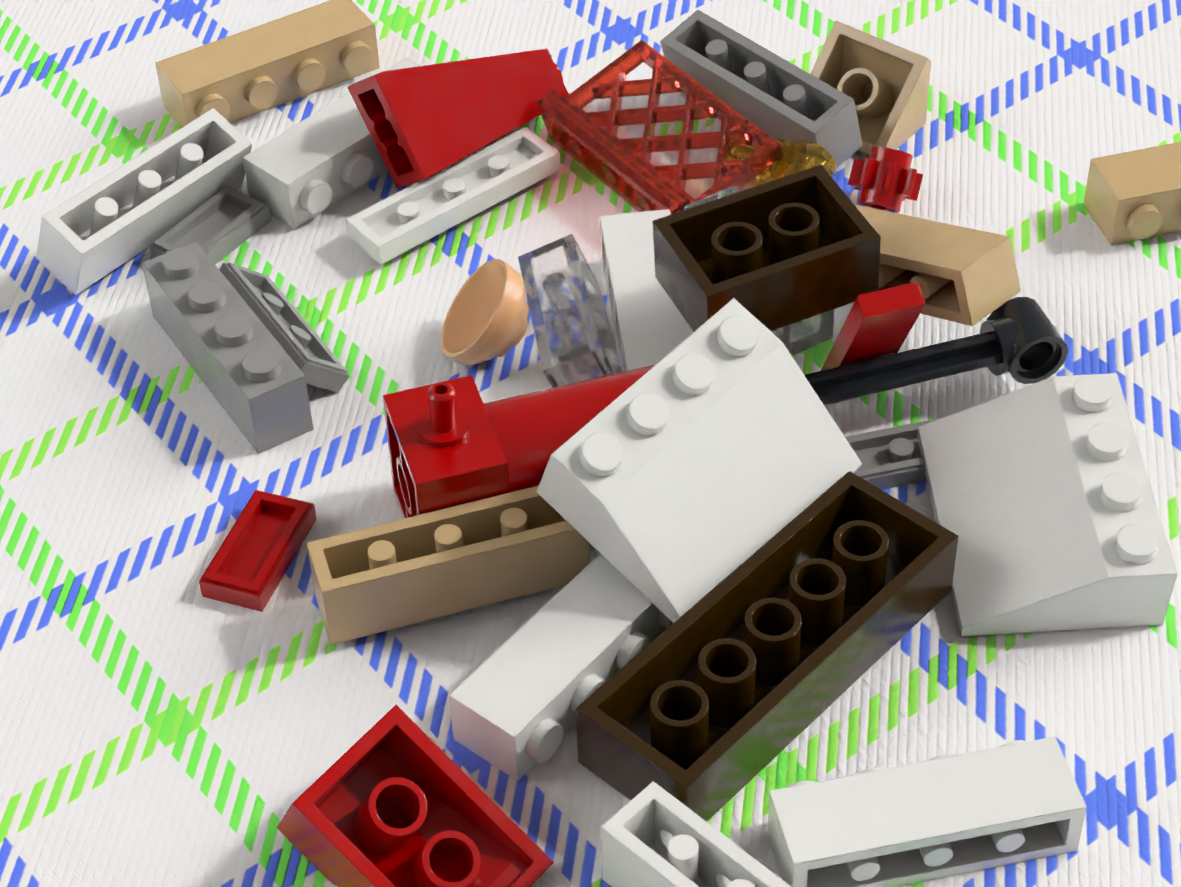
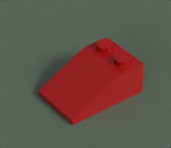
(407, 818)

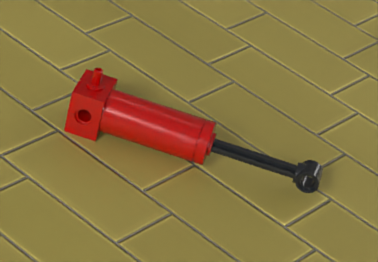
(459, 450)

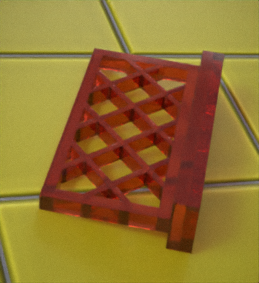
(618, 161)

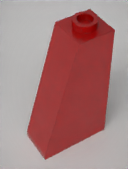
(450, 109)

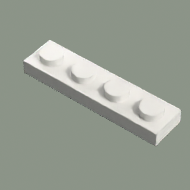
(452, 195)

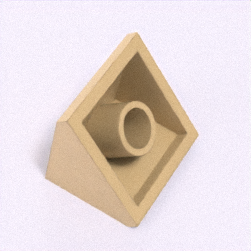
(882, 79)

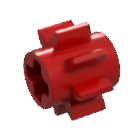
(885, 179)

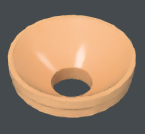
(486, 315)

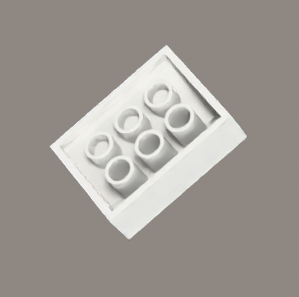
(699, 461)
(1049, 511)

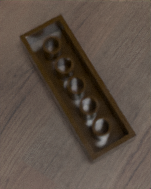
(767, 648)

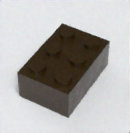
(773, 248)

